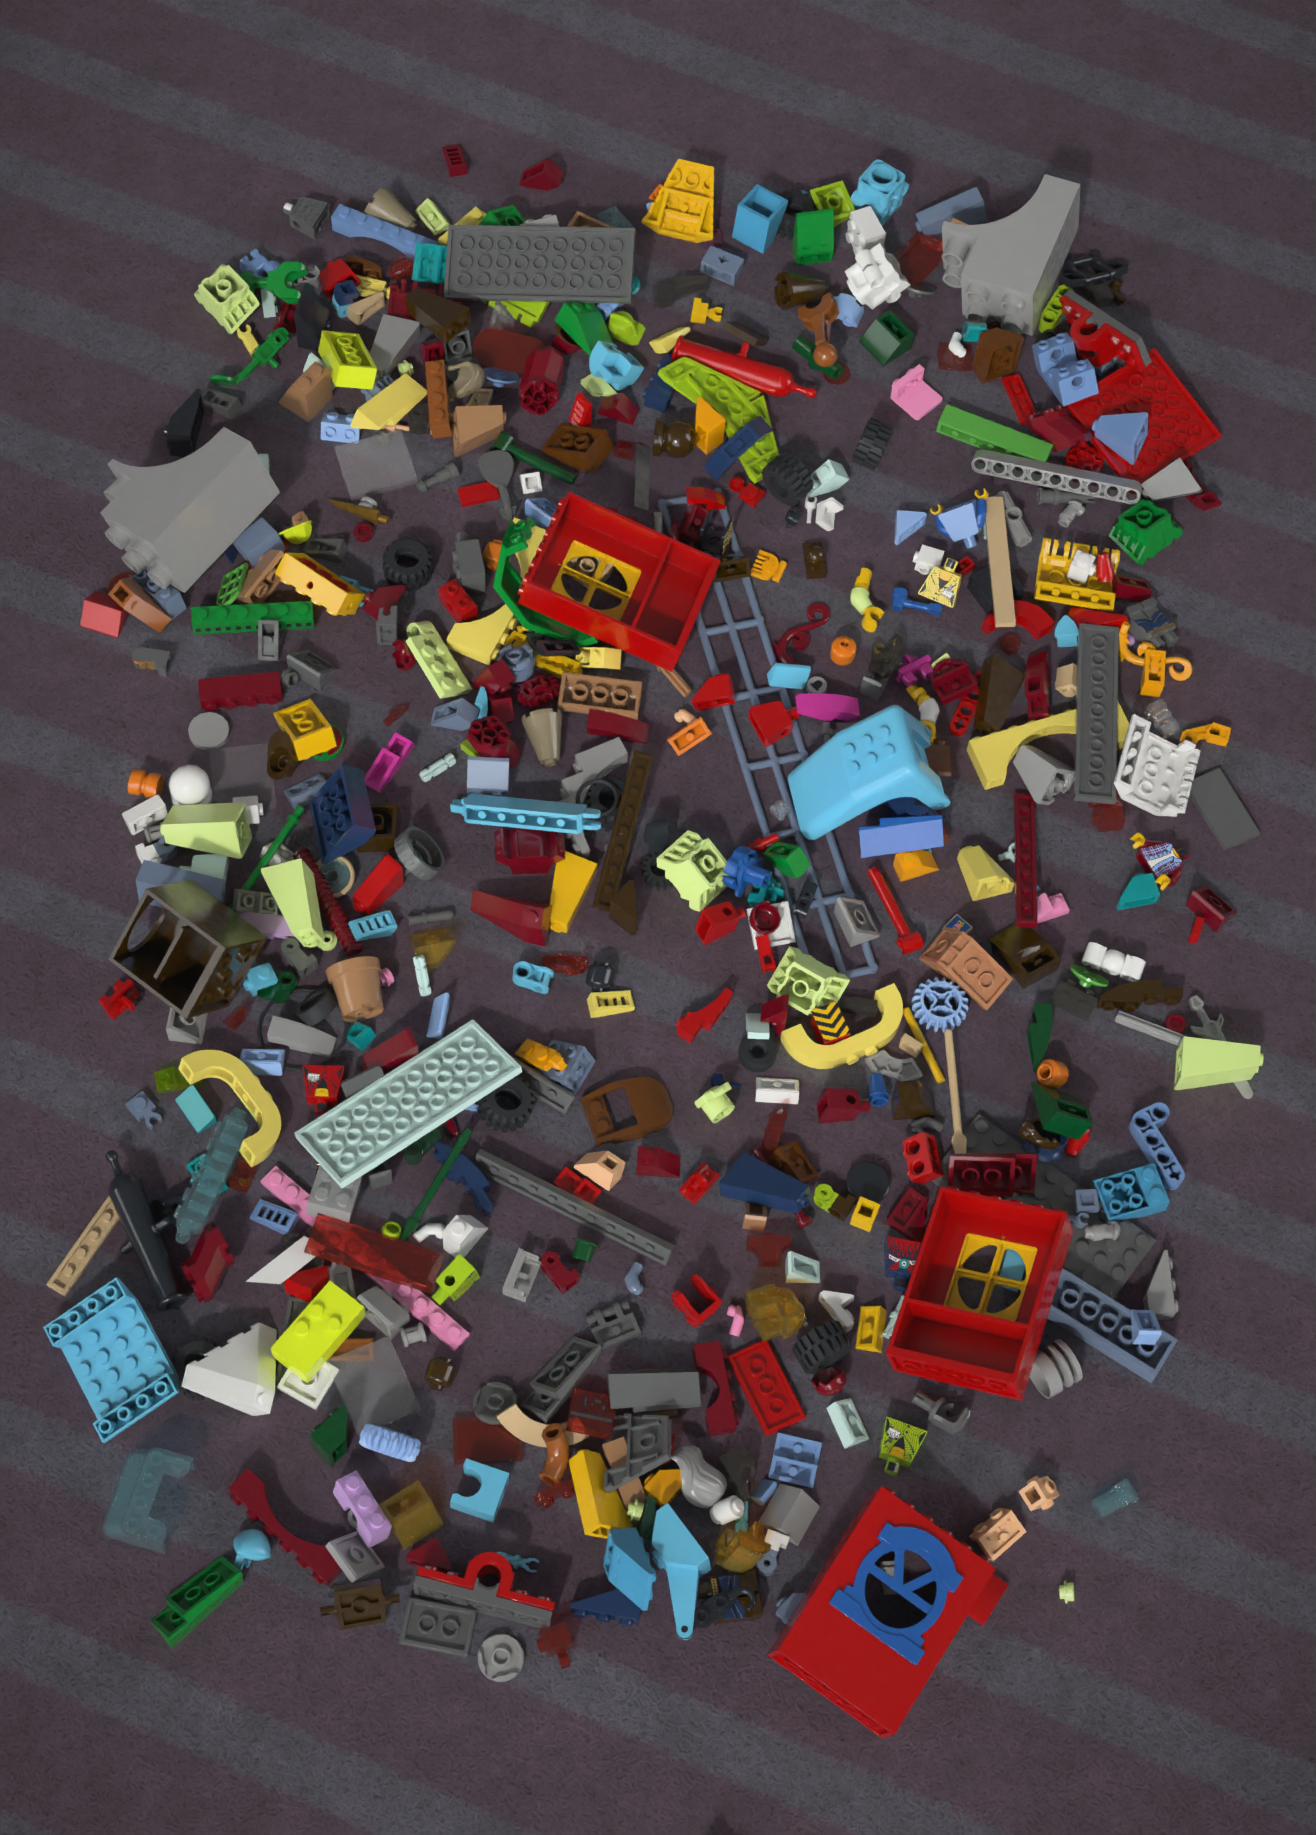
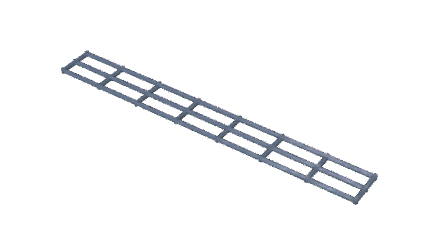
(773, 760)

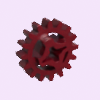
(538, 690)

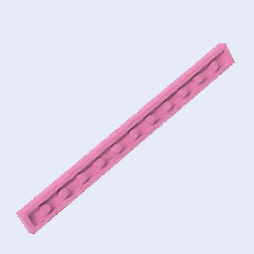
(414, 1300)

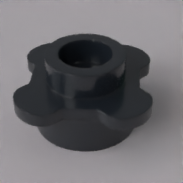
(792, 517)

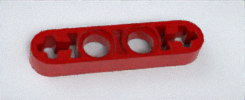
(966, 702)

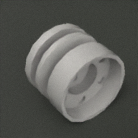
(1055, 1368)

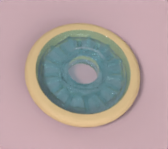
(345, 872)

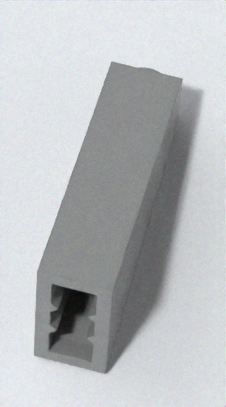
(392, 343)

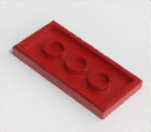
(766, 1387)

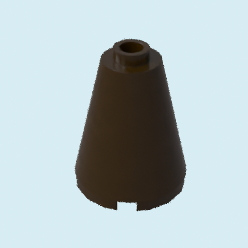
(797, 289)

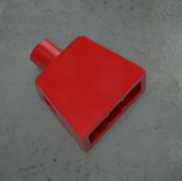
(336, 272)
(772, 721)
(718, 921)

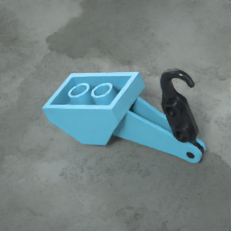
(686, 1563)

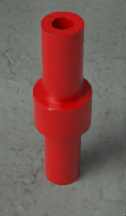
(759, 844)

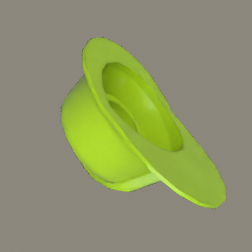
(624, 328)

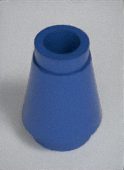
(878, 1092)

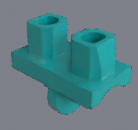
(769, 893)

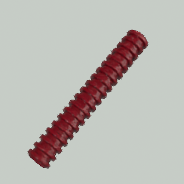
(330, 906)

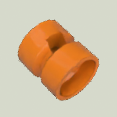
(141, 783)

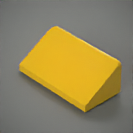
(871, 1328)

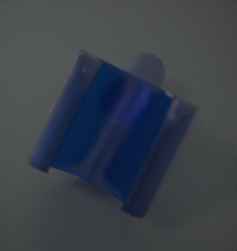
(717, 1080)

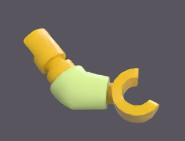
(861, 601)

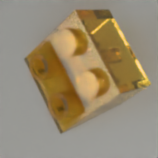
(411, 1514)

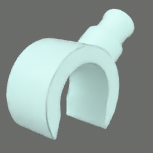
(1007, 855)

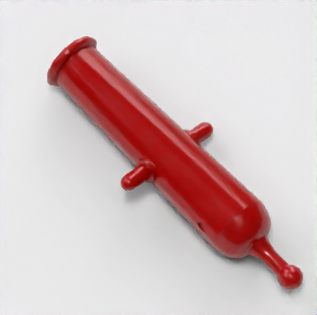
(753, 373)

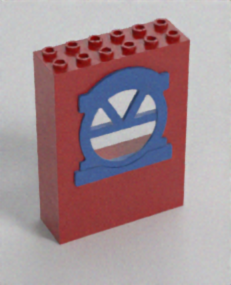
(850, 1654)

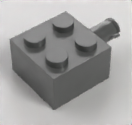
(468, 564)

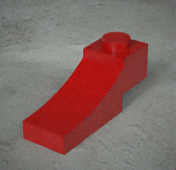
(705, 1018)

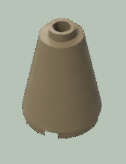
(389, 209)
(544, 733)

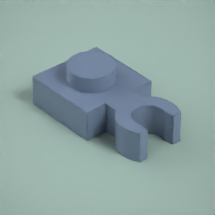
(141, 1108)

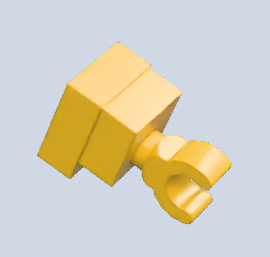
(701, 311)

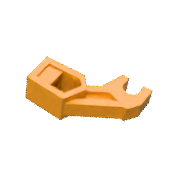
(1203, 732)

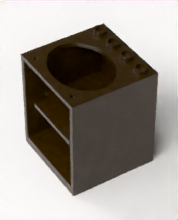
(193, 952)

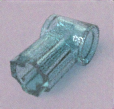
(1116, 1498)

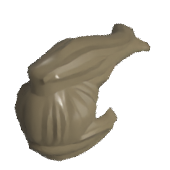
(468, 380)

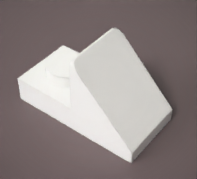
(834, 1304)

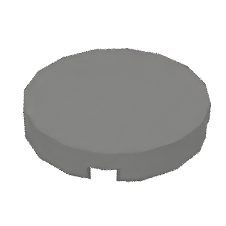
(208, 731)
(500, 1658)

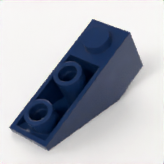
(659, 393)
(607, 1607)

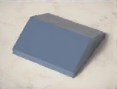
(257, 540)

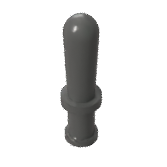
(430, 917)

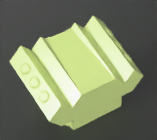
(227, 297)
(694, 869)
(806, 981)

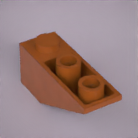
(140, 604)

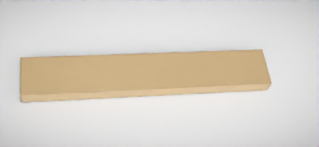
(84, 1249)

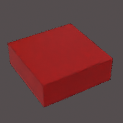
(1196, 930)

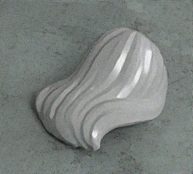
(700, 1482)

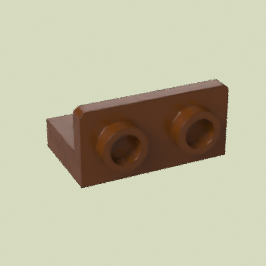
(793, 1162)

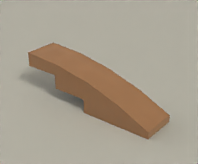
(616, 1456)

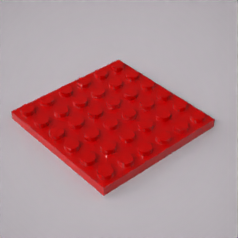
(1174, 418)

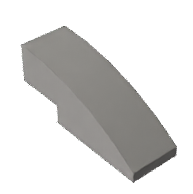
(300, 1037)

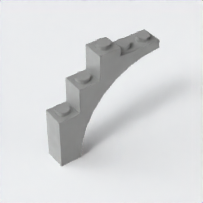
(589, 766)

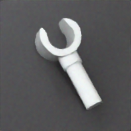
(810, 506)

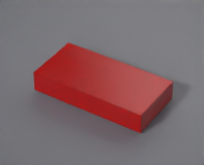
(477, 494)

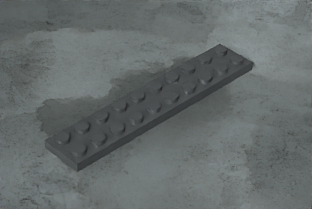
(1096, 714)

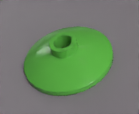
(1088, 978)

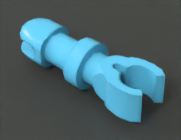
(516, 1561)

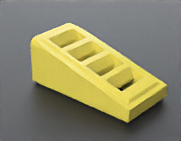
(666, 342)
(603, 1010)

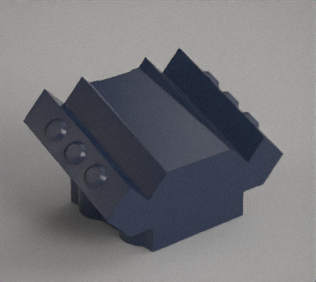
(908, 808)

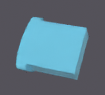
(1066, 632)

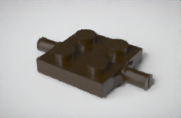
(360, 1604)

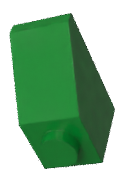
(787, 859)

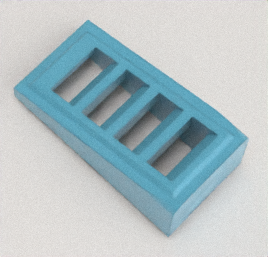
(384, 920)

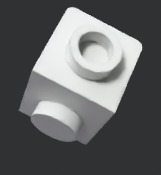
(826, 513)

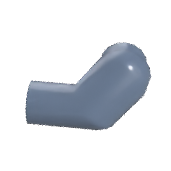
(632, 1280)

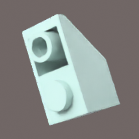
(828, 478)

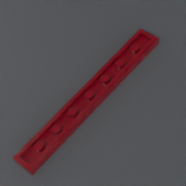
(1025, 861)

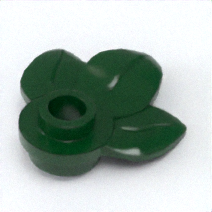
(280, 991)

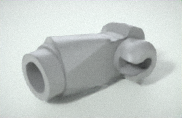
(1068, 514)
(1102, 1231)

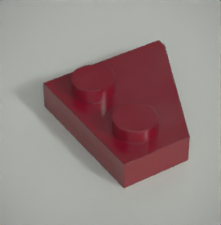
(909, 1215)

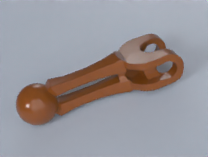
(819, 321)

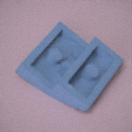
(795, 1460)

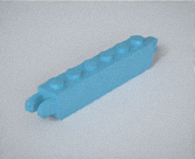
(526, 813)

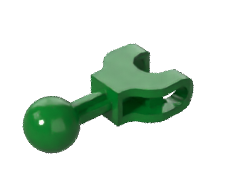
(278, 281)

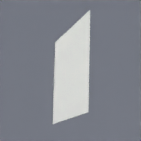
(284, 1265)

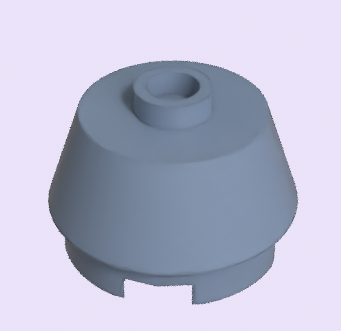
(519, 661)

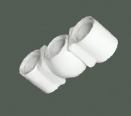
(1113, 962)

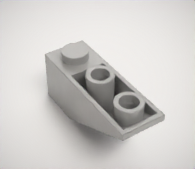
(1159, 1293)

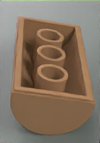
(612, 695)

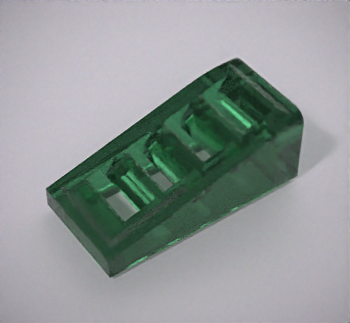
(646, 1523)

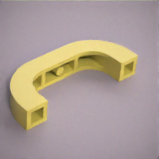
(851, 1049)
(248, 1088)

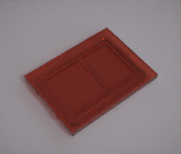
(919, 257)

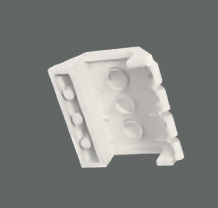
(1155, 771)

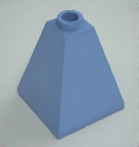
(1123, 433)

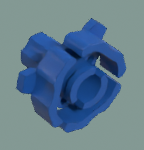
(746, 869)

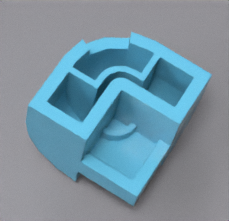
(614, 366)

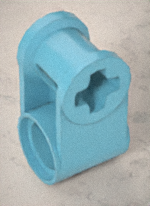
(533, 978)

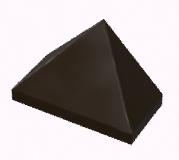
(732, 568)

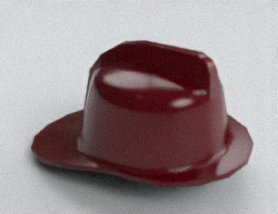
(564, 342)

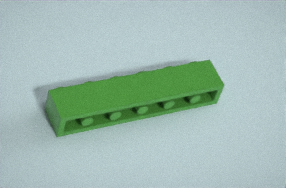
(991, 435)

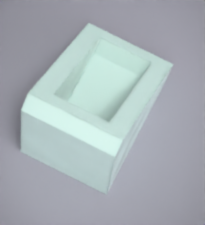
(801, 1269)

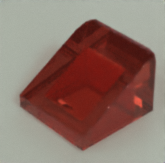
(625, 450)
(236, 1017)

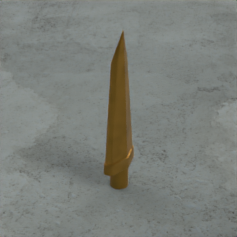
(368, 514)

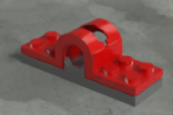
(1100, 332)
(494, 1600)

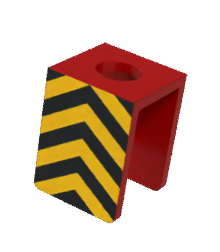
(829, 1024)

